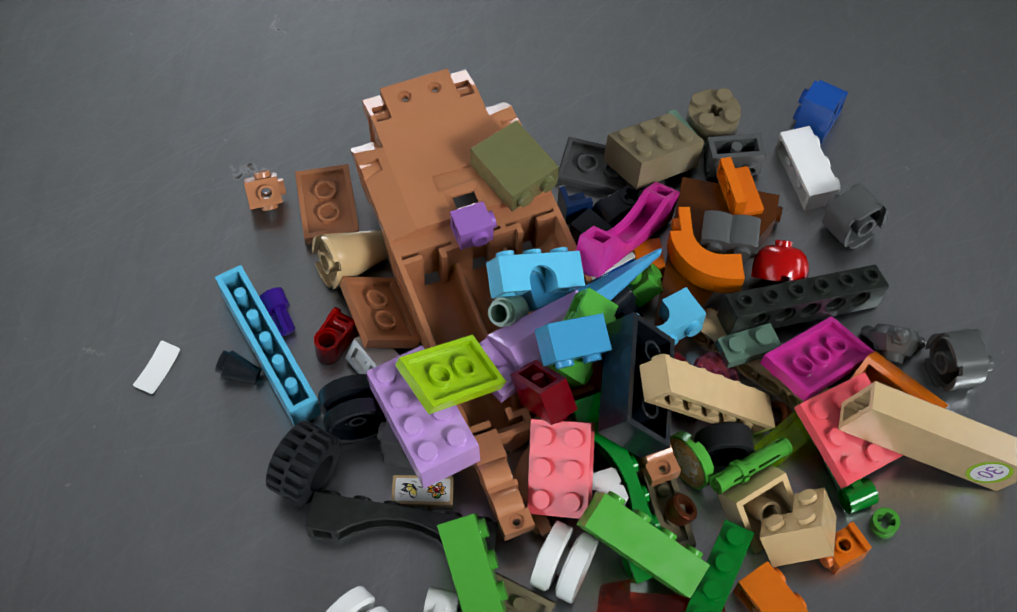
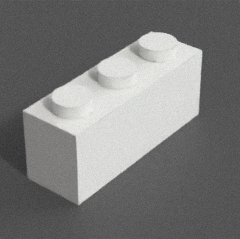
(807, 167)

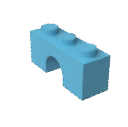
(511, 273)
(681, 315)

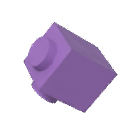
(472, 225)

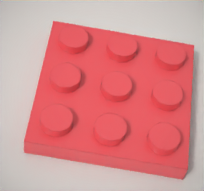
(844, 454)

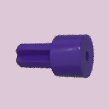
(277, 305)

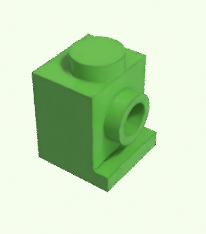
(646, 285)

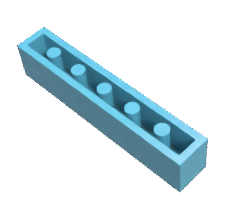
(268, 346)

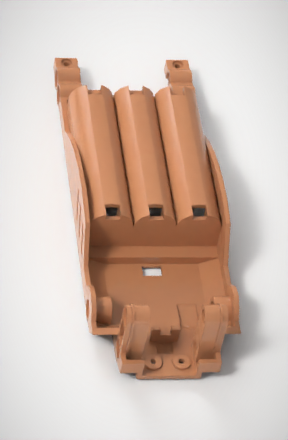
(410, 177)

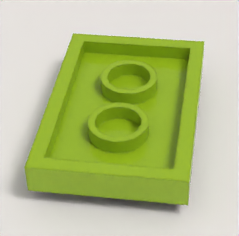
(450, 373)

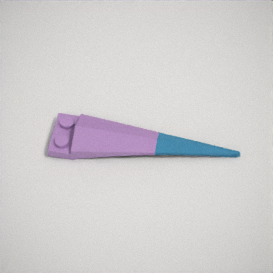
(517, 344)

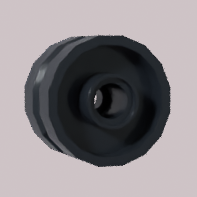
(350, 409)

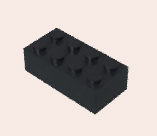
(622, 410)

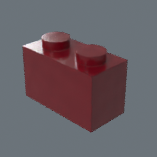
(544, 392)

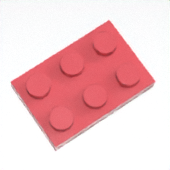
(560, 467)

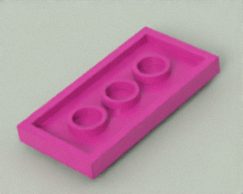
(816, 358)

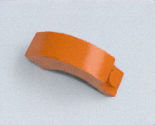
(699, 266)

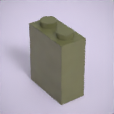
(514, 166)

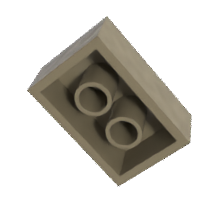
(653, 150)

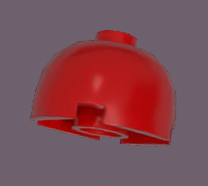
(780, 262)

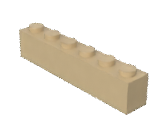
(704, 394)

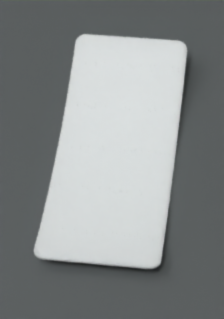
(157, 367)

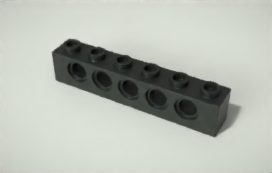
(803, 299)

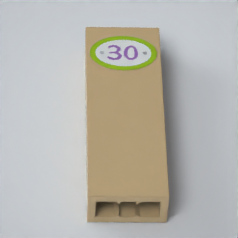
(931, 435)

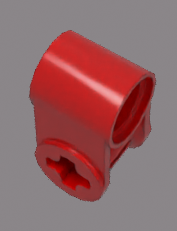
(336, 331)

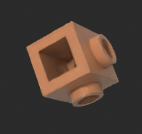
(264, 200)

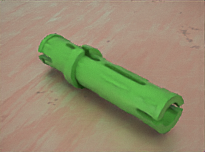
(741, 470)

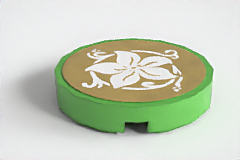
(692, 459)

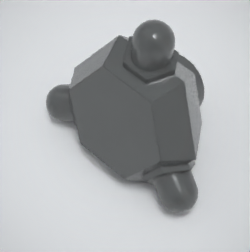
(893, 341)

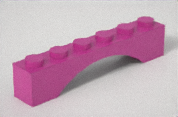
(650, 213)

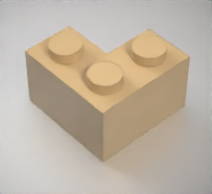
(804, 533)

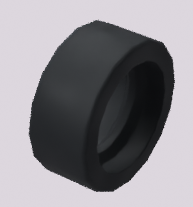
(726, 442)

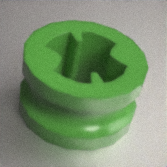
(893, 519)

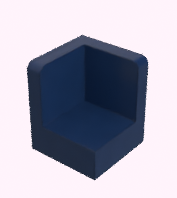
(572, 205)

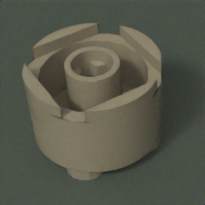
(714, 113)

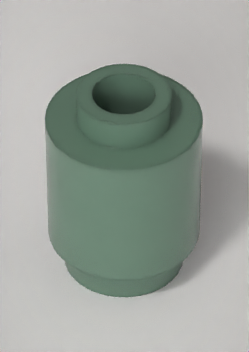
(507, 310)

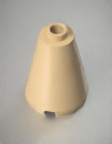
(347, 254)

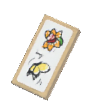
(410, 493)

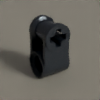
(617, 206)

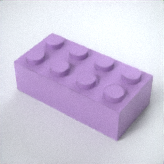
(434, 442)

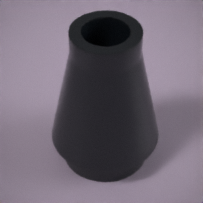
(236, 367)

